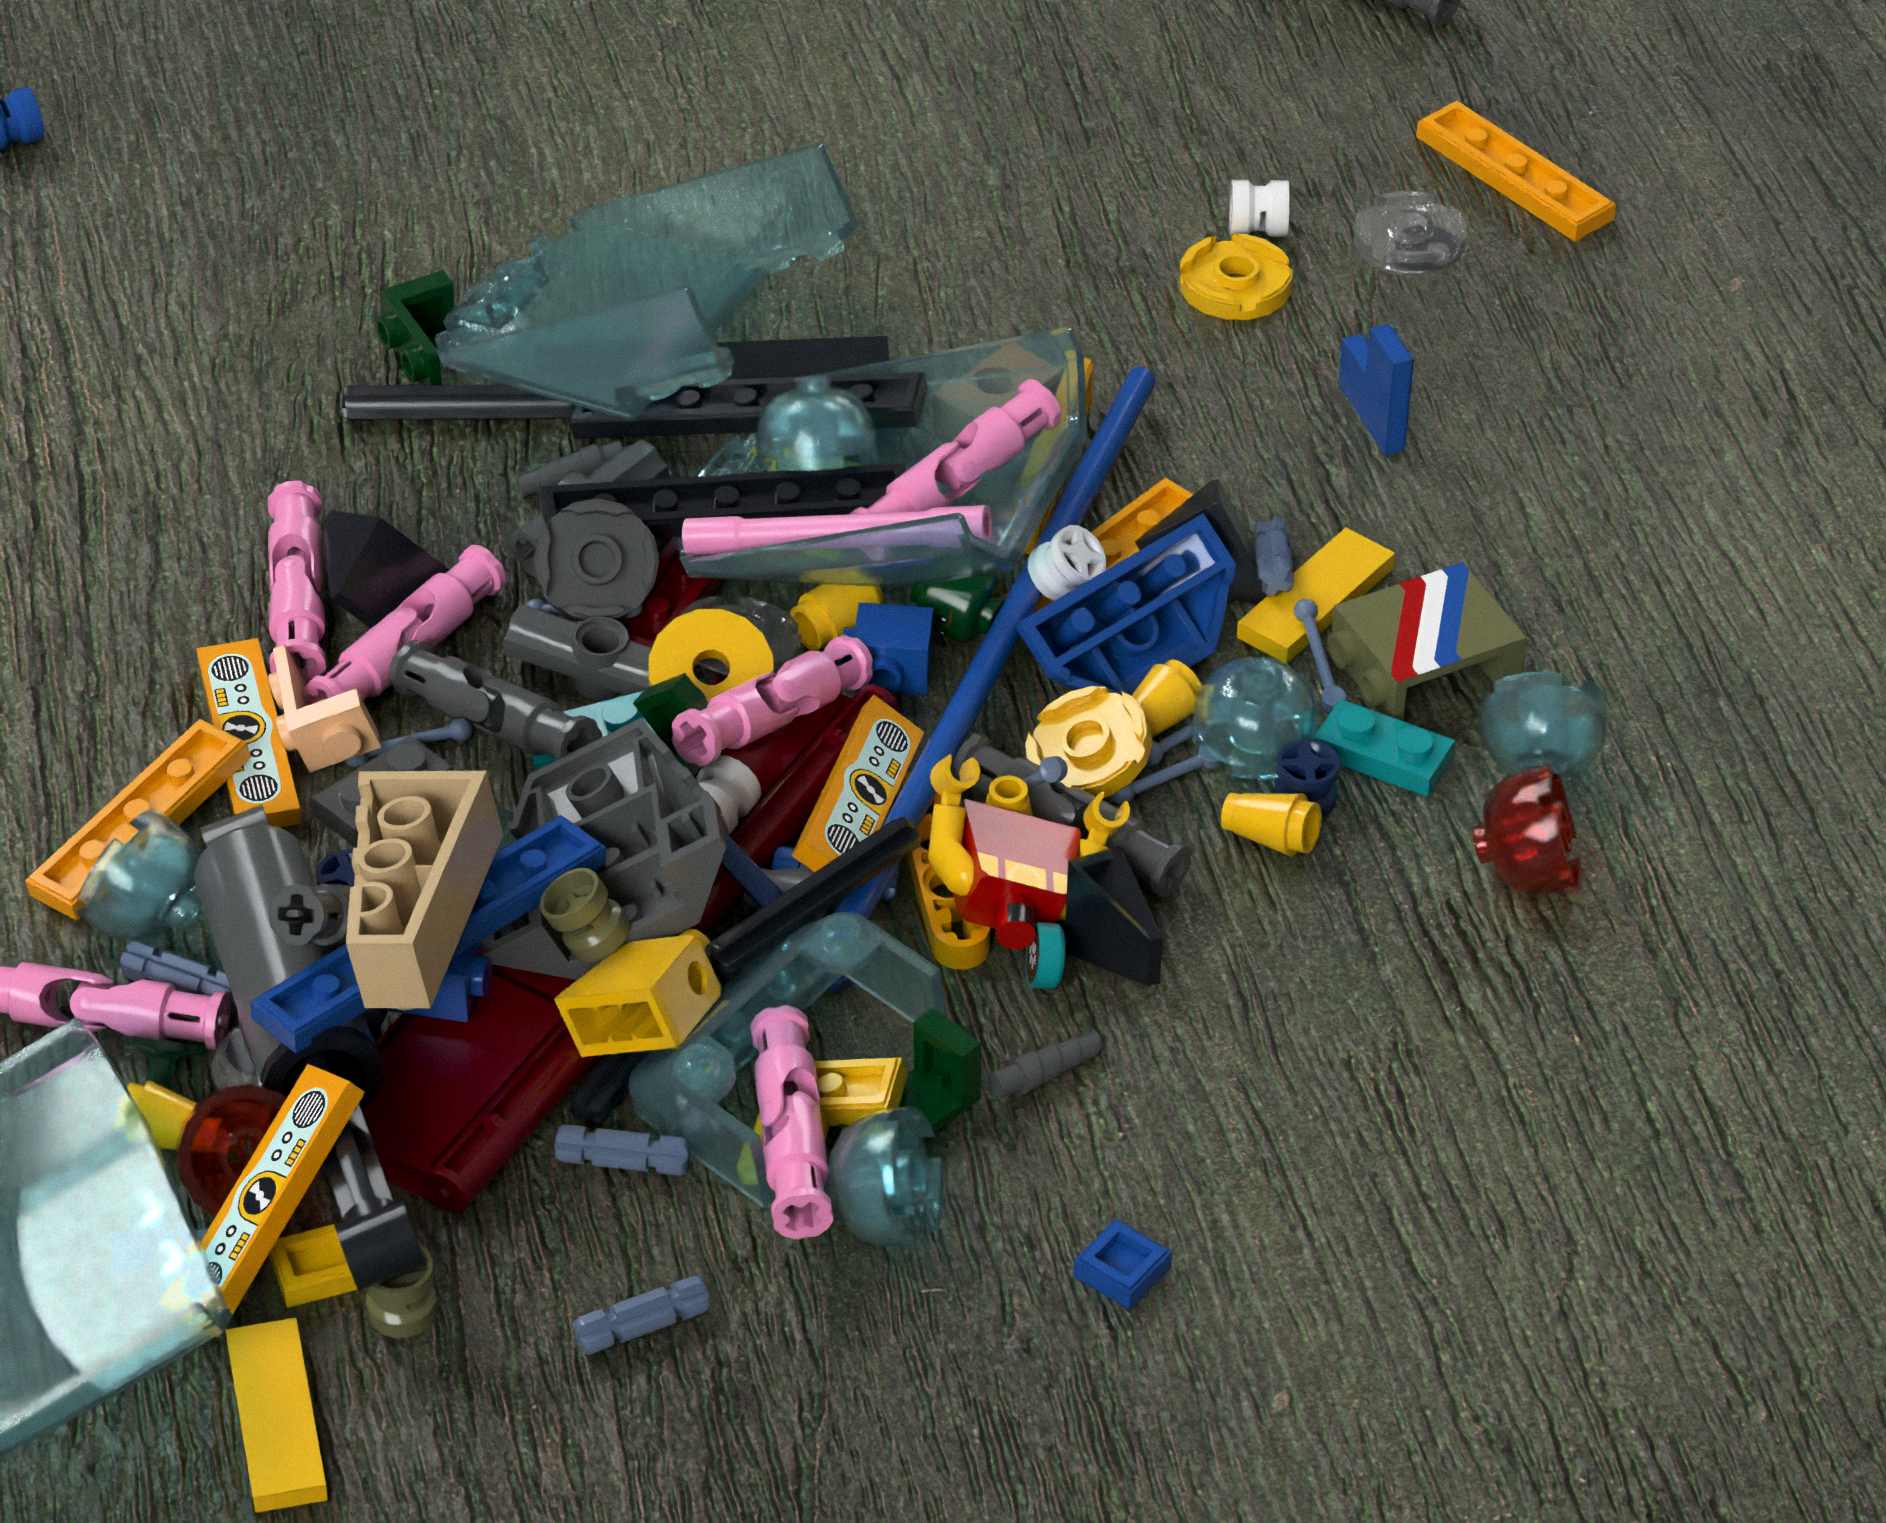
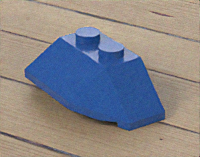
(1137, 613)

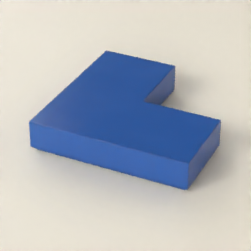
(1379, 384)

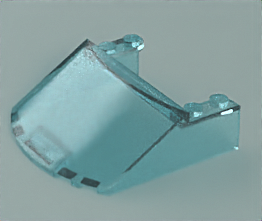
(644, 283)

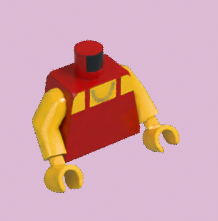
(1005, 863)

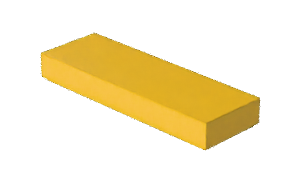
(1335, 574)
(276, 1415)

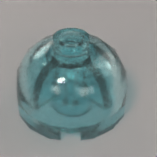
(814, 428)
(1251, 713)
(1543, 721)
(145, 884)
(884, 1180)

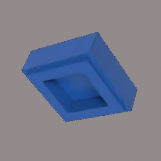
(1122, 1264)

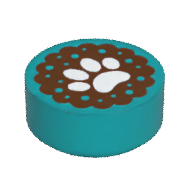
(1045, 956)

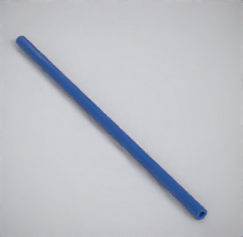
(1003, 635)

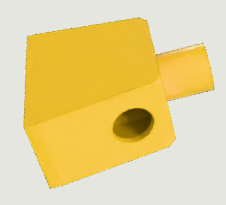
(641, 996)

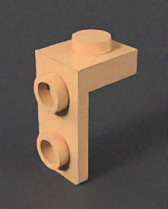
(324, 730)

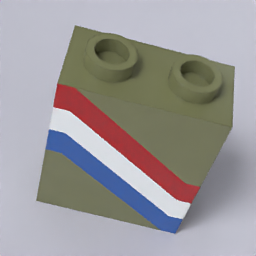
(1423, 633)

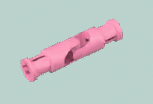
(981, 446)
(294, 573)
(424, 616)
(766, 705)
(133, 1009)
(791, 1123)

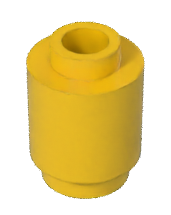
(829, 609)

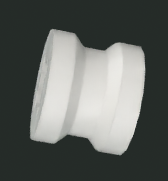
(1066, 561)

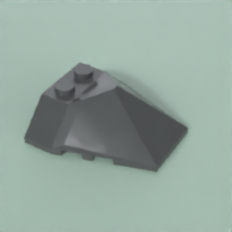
(658, 837)

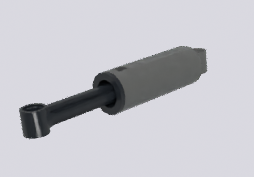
(236, 882)

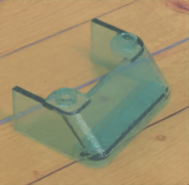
(682, 1085)

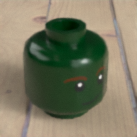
(961, 605)

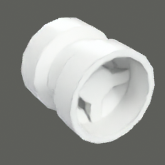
(1259, 208)
(732, 787)

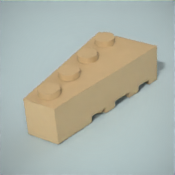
(416, 878)

